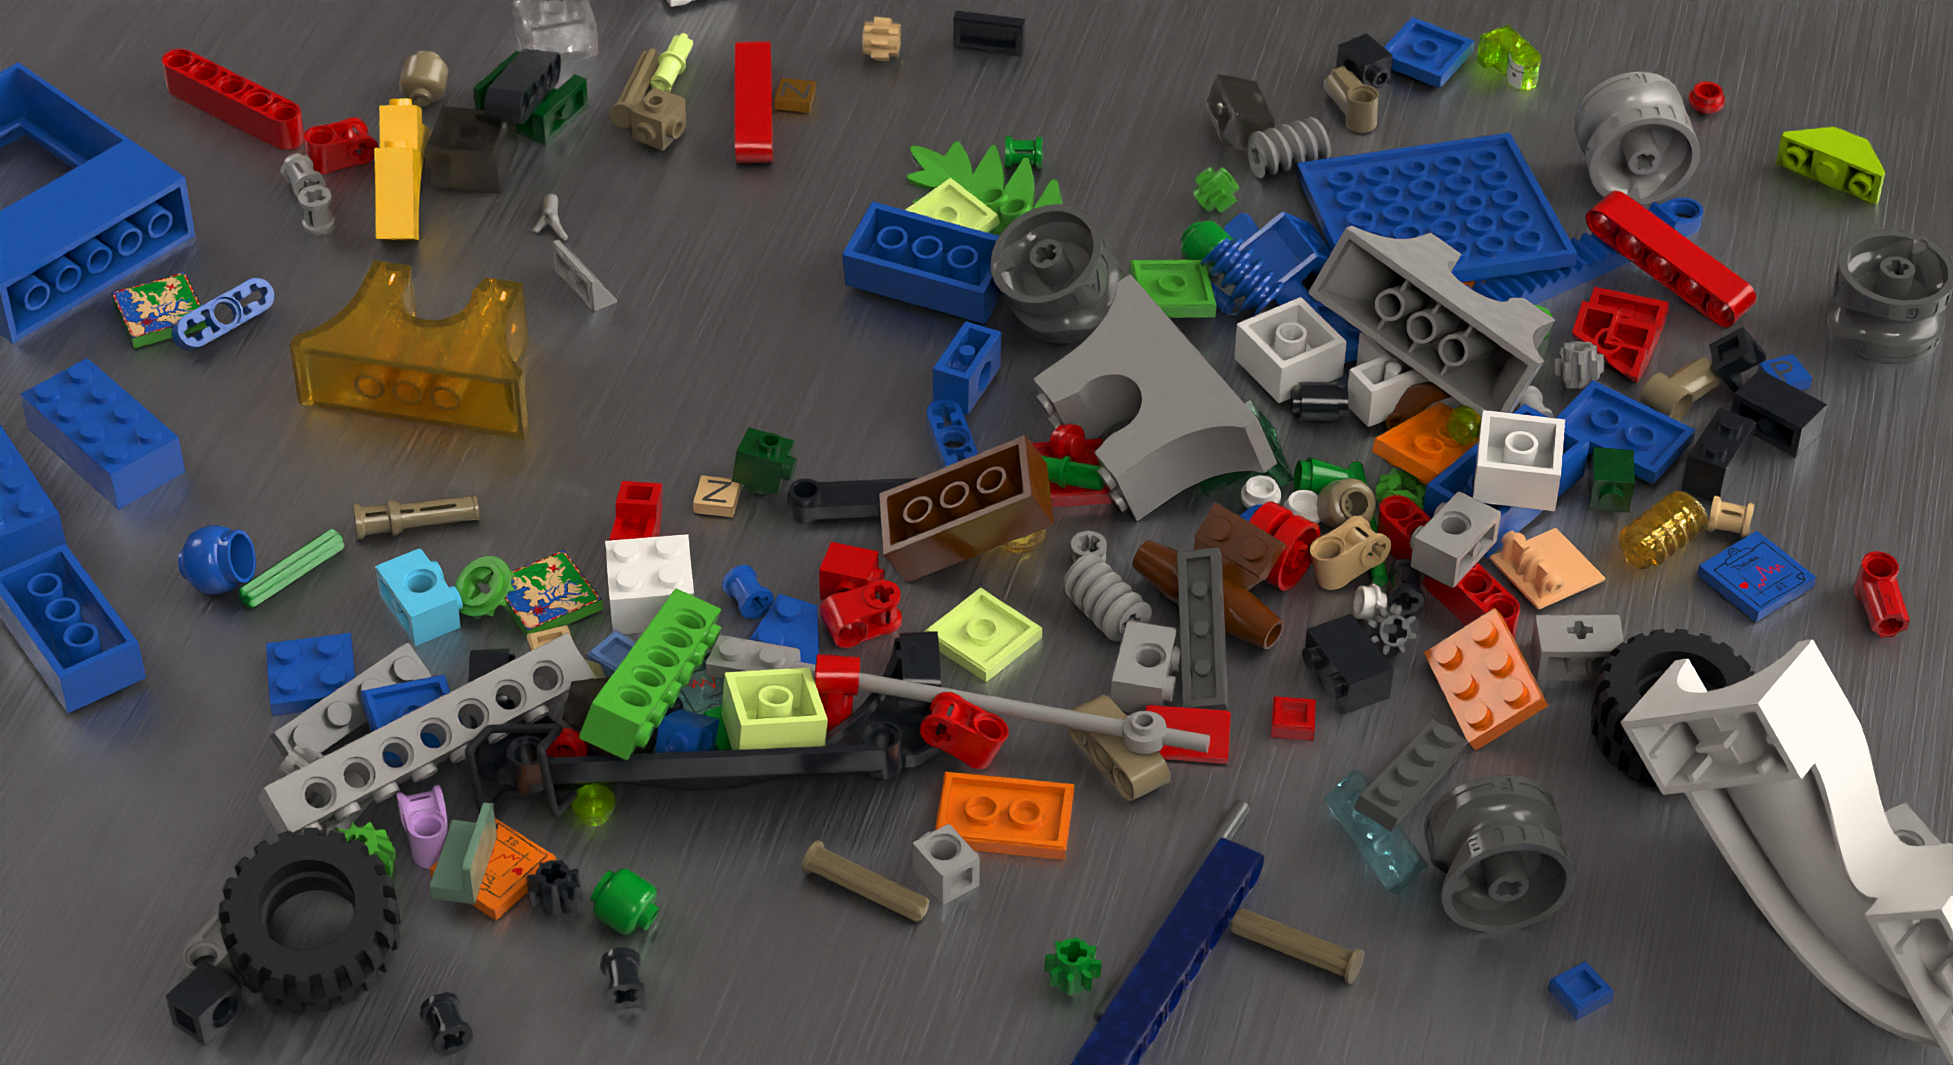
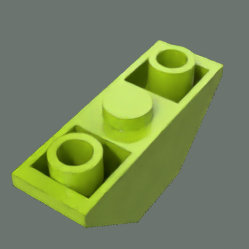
(1834, 160)

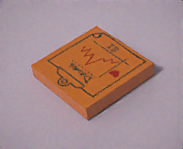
(507, 871)

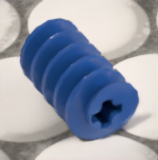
(1242, 275)

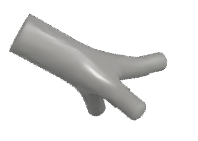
(550, 217)

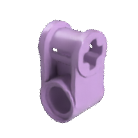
(425, 824)

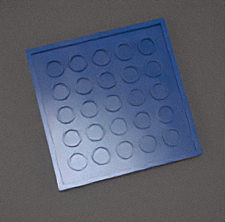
(1463, 191)

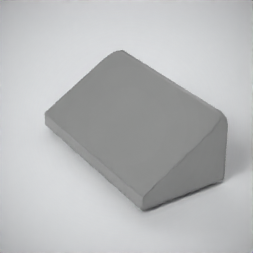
(580, 278)

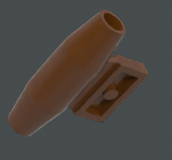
(1246, 561)

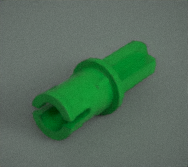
(1073, 473)

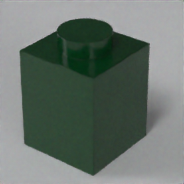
(1611, 479)

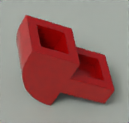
(637, 511)

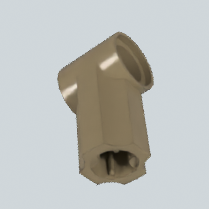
(1355, 100)
(1677, 392)

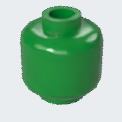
(1200, 240)
(625, 901)

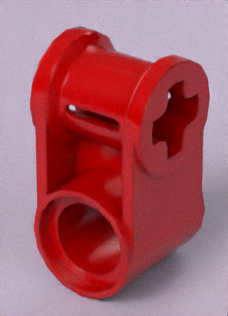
(335, 145)
(859, 616)
(968, 732)

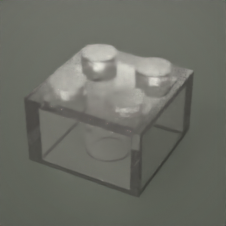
(556, 27)

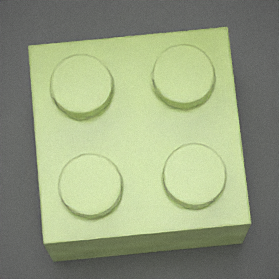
(773, 709)

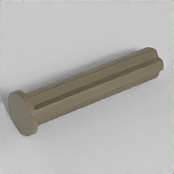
(635, 88)
(864, 882)
(1298, 944)

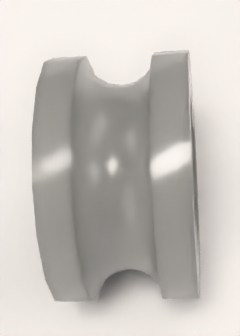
(1088, 541)

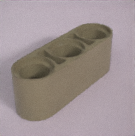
(1127, 771)

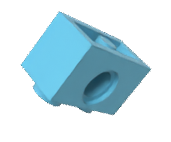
(419, 596)

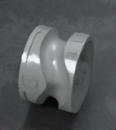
(1637, 137)

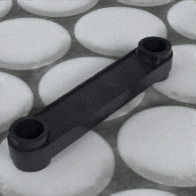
(837, 499)

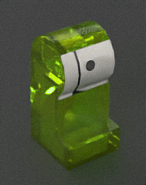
(1511, 56)

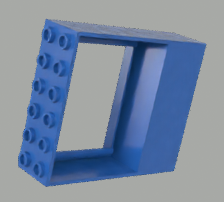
(87, 225)

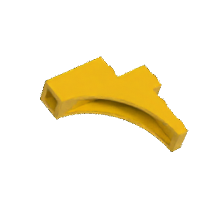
(399, 170)

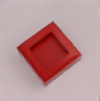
(1293, 718)

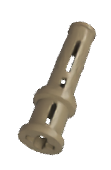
(395, 517)

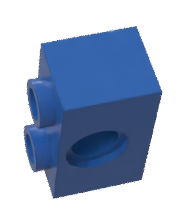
(967, 365)

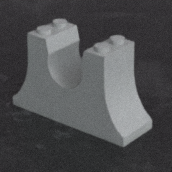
(1432, 321)
(1181, 409)

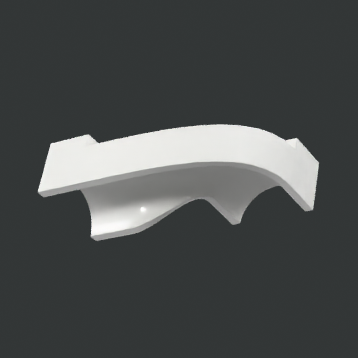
(1801, 822)

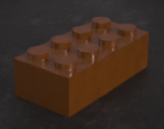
(966, 509)

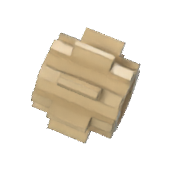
(881, 39)

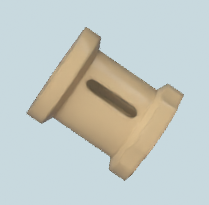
(1730, 517)

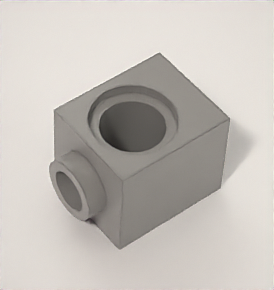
(945, 864)

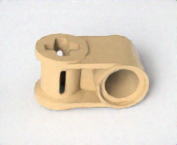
(1345, 551)

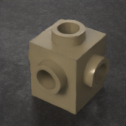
(658, 118)

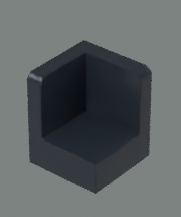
(1735, 355)

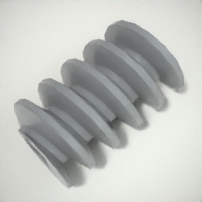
(1286, 144)
(1104, 596)

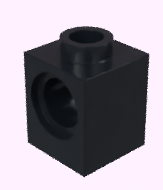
(1366, 60)
(205, 1002)

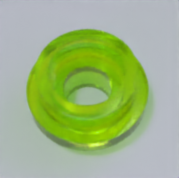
(1464, 425)
(593, 804)

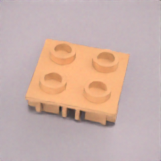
(1545, 567)

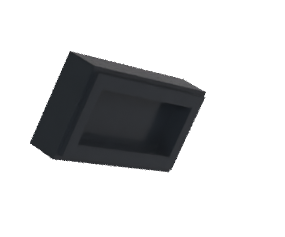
(989, 32)

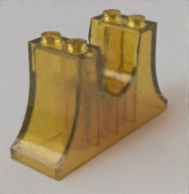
(419, 370)

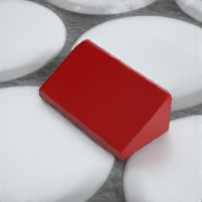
(1202, 721)

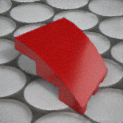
(1622, 328)

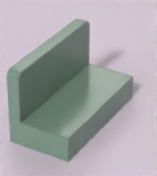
(465, 858)

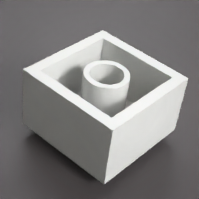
(1289, 348)
(1519, 460)
(644, 576)

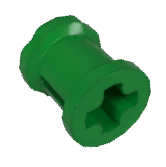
(1013, 146)

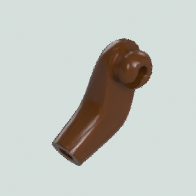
(1414, 401)

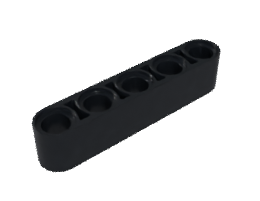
(522, 86)

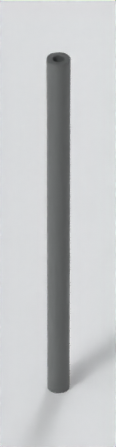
(1227, 830)

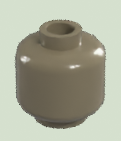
(423, 78)
(1345, 500)

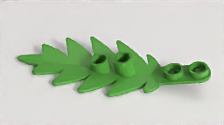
(986, 181)

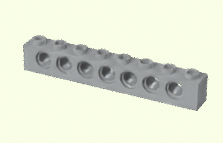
(285, 799)

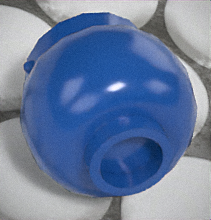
(217, 559)

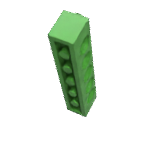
(652, 675)

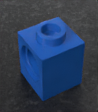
(686, 732)

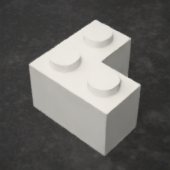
(1378, 381)

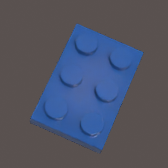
(1622, 423)

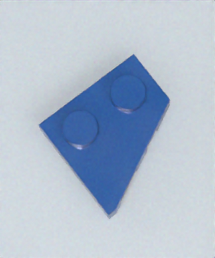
(791, 624)

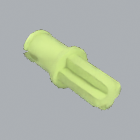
(672, 62)

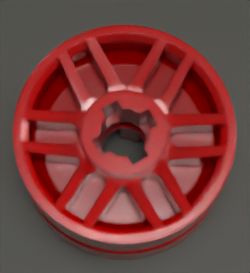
(1297, 535)

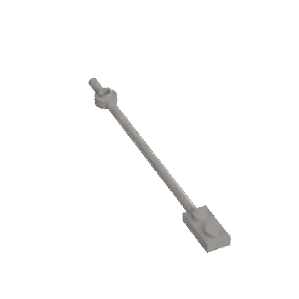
(1141, 731)

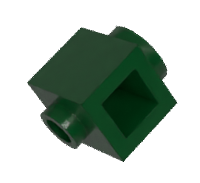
(764, 462)

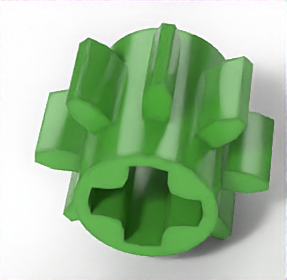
(1215, 189)

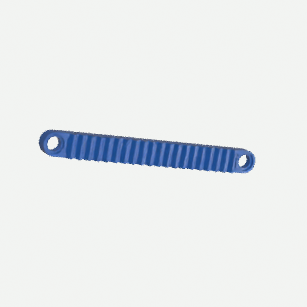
(1593, 259)

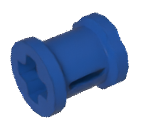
(743, 586)

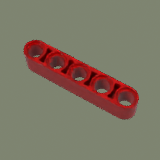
(233, 99)
(753, 102)
(1671, 258)
(1474, 593)

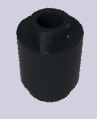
(1320, 401)

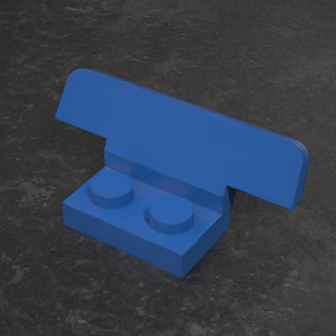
(1287, 247)

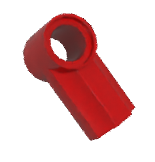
(1880, 594)
(837, 684)

